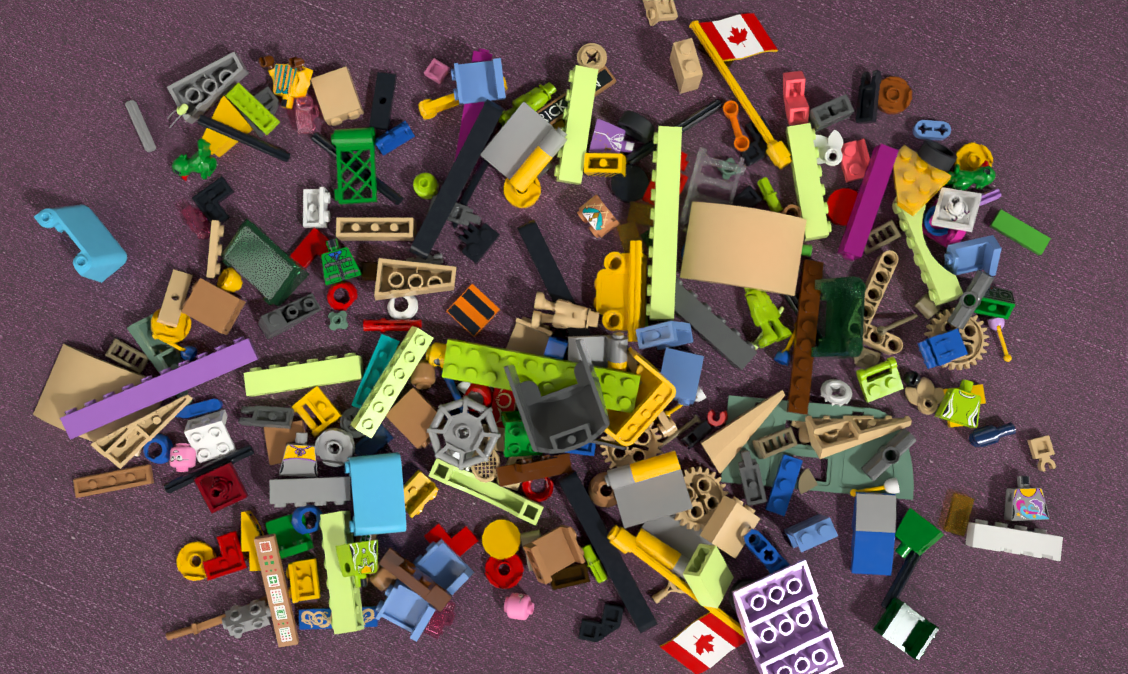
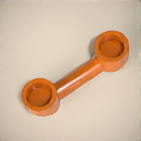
(731, 111)

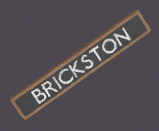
(554, 111)

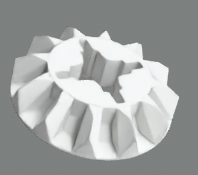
(835, 385)

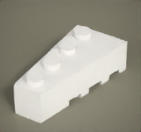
(1015, 540)

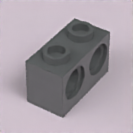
(830, 113)

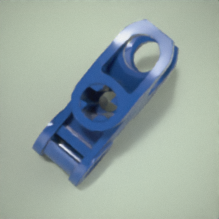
(773, 560)

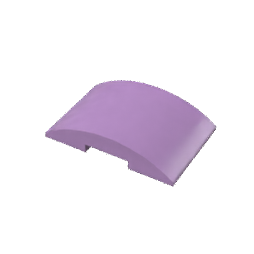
(786, 624)

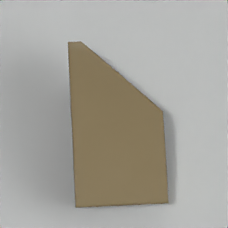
(867, 358)

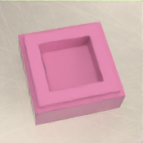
(437, 71)

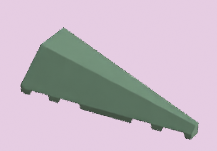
(157, 351)

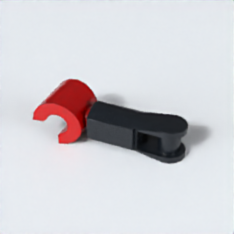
(705, 428)

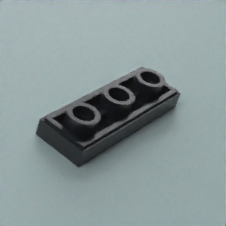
(384, 90)

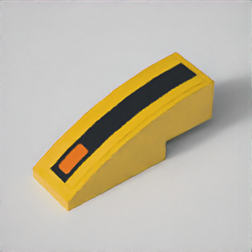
(249, 530)

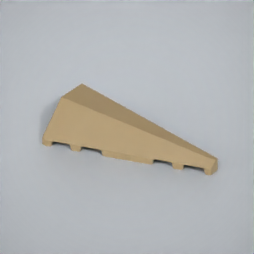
(836, 435)
(128, 440)
(729, 440)

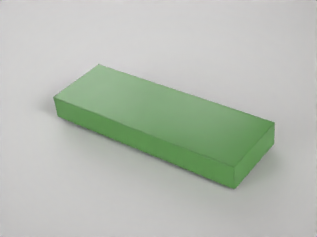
(1019, 232)

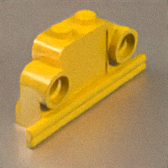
(623, 291)

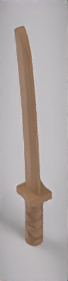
(198, 627)

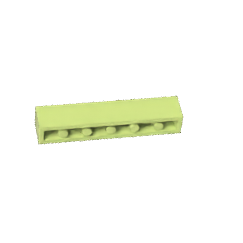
(577, 124)
(807, 181)
(303, 376)
(344, 596)

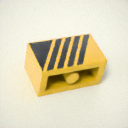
(605, 164)

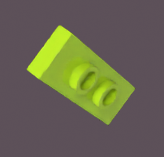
(252, 108)

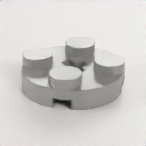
(327, 453)

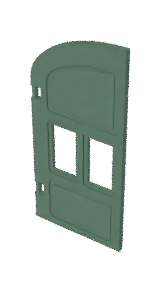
(843, 467)

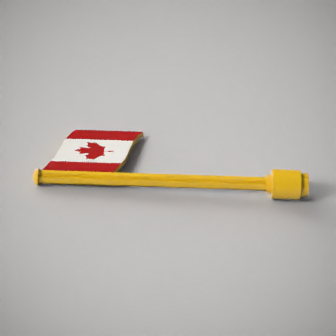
(735, 40)
(704, 639)

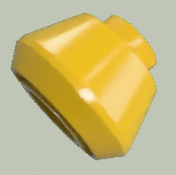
(229, 280)

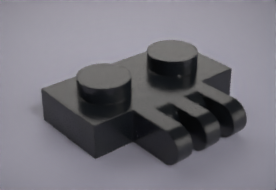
(478, 241)

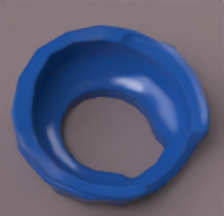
(937, 232)
(166, 445)
(297, 518)

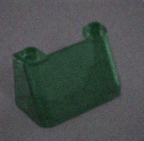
(263, 263)
(843, 318)

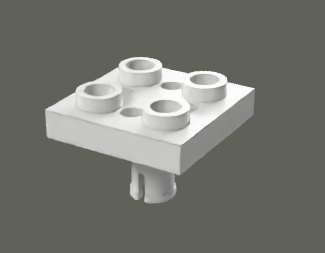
(955, 204)

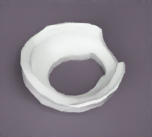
(408, 313)

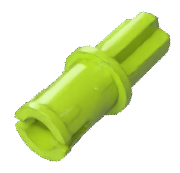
(769, 195)
(594, 563)

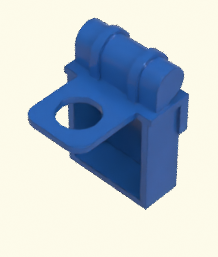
(942, 348)

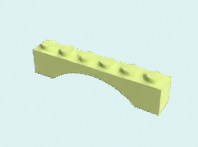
(941, 283)
(499, 496)

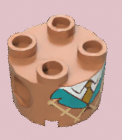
(598, 216)

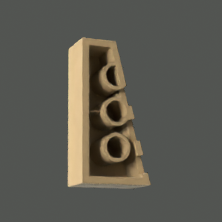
(408, 278)

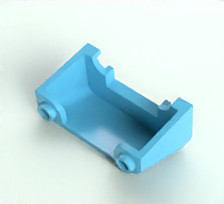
(99, 249)
(377, 494)

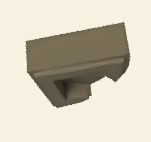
(806, 481)

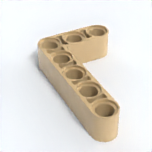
(871, 305)

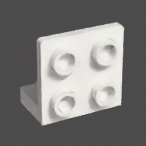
(209, 436)

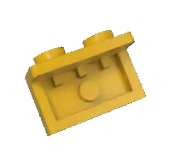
(418, 492)
(303, 580)

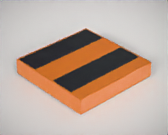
(473, 310)

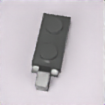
(460, 214)
(751, 479)

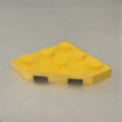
(915, 180)

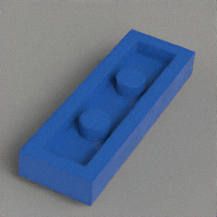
(783, 484)

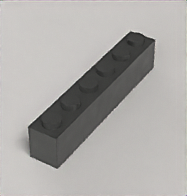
(712, 328)

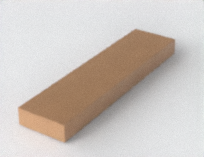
(113, 481)

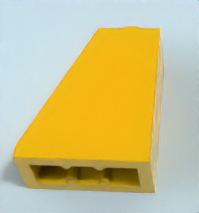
(230, 116)

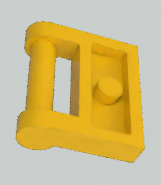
(321, 407)

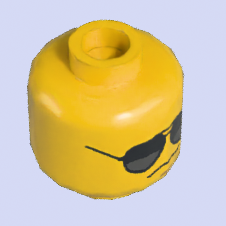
(436, 354)

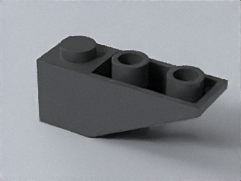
(288, 316)

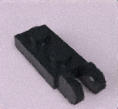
(868, 98)

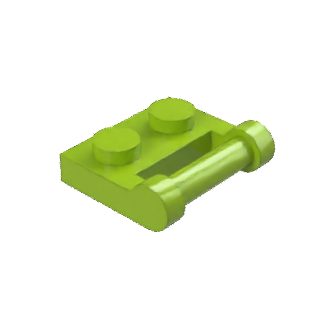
(880, 385)

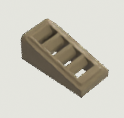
(896, 235)
(114, 347)
(759, 448)

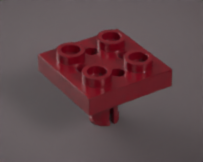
(214, 491)

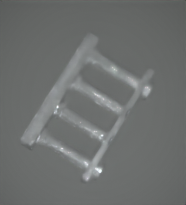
(699, 178)

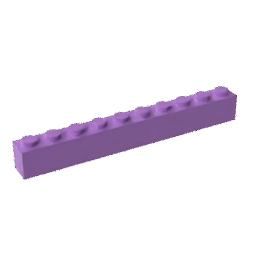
(159, 388)

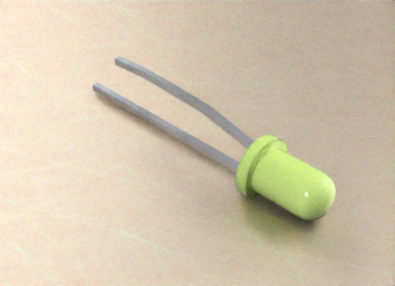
(180, 110)

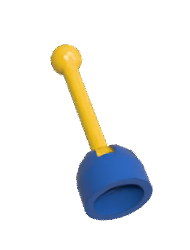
(187, 352)
(783, 356)

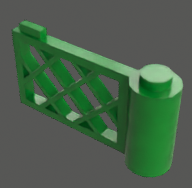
(355, 140)

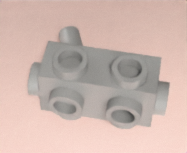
(246, 618)

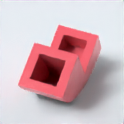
(794, 100)

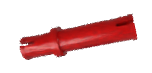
(390, 325)

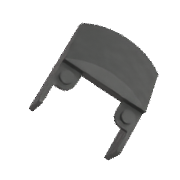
(565, 417)

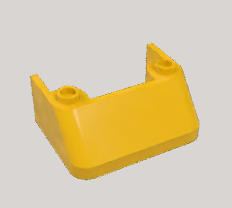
(651, 399)

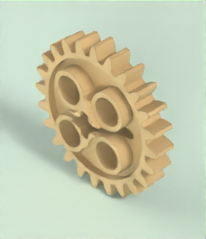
(976, 335)
(628, 458)
(711, 490)

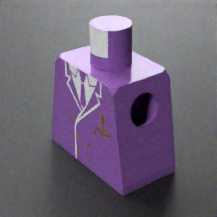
(609, 139)

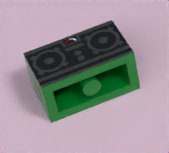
(995, 303)

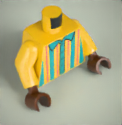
(288, 79)

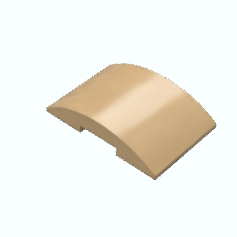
(743, 247)
(82, 378)

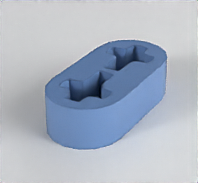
(930, 133)

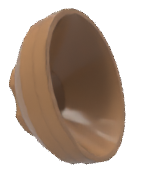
(595, 495)

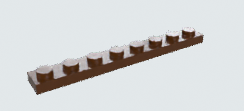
(804, 338)

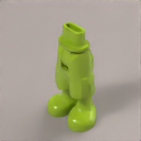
(534, 98)
(763, 313)

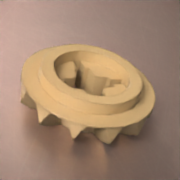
(591, 49)

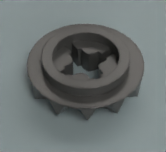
(346, 420)

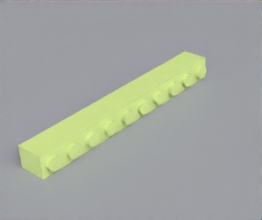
(664, 223)

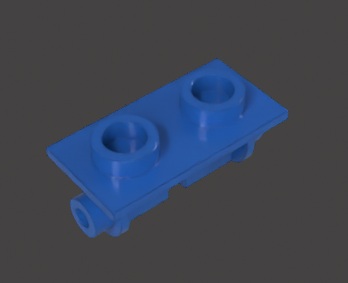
(394, 138)

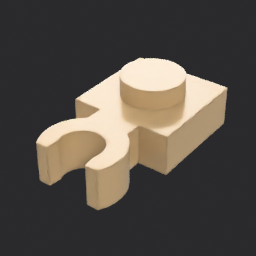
(1042, 448)

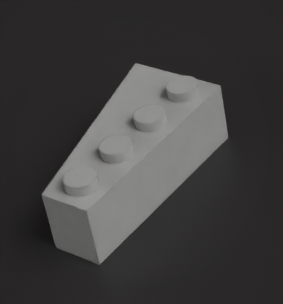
(309, 490)

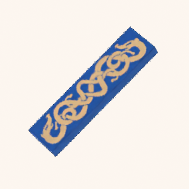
(321, 618)

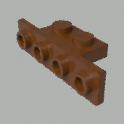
(533, 469)
(415, 579)

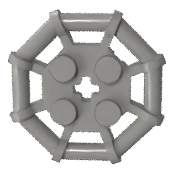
(462, 421)

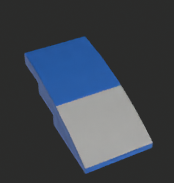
(873, 533)

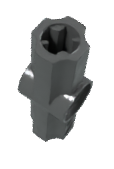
(977, 288)
(898, 445)

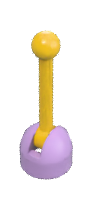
(997, 324)

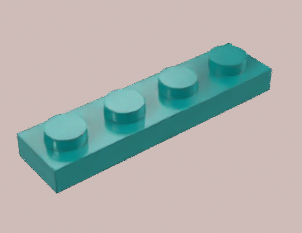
(380, 359)

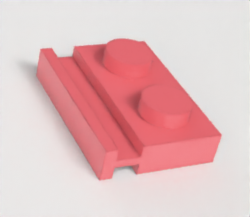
(854, 160)

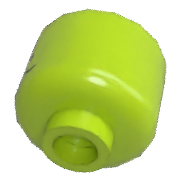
(425, 185)

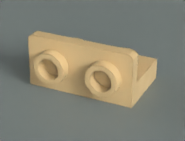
(660, 10)

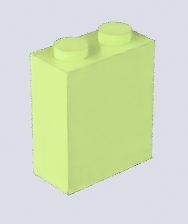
(708, 575)

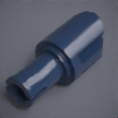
(990, 434)

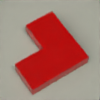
(310, 247)
(459, 543)
(231, 559)

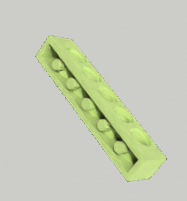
(391, 381)

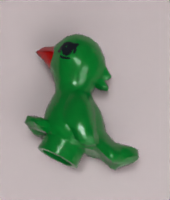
(199, 162)
(964, 179)

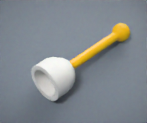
(699, 397)
(890, 486)

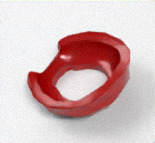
(352, 294)
(485, 391)
(526, 486)

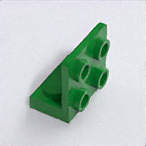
(515, 436)
(288, 539)

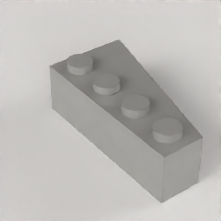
(207, 85)

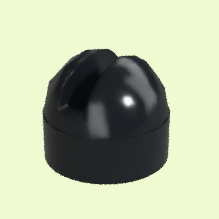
(909, 376)

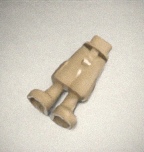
(565, 314)

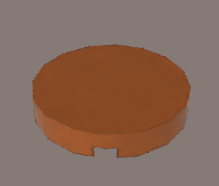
(894, 95)

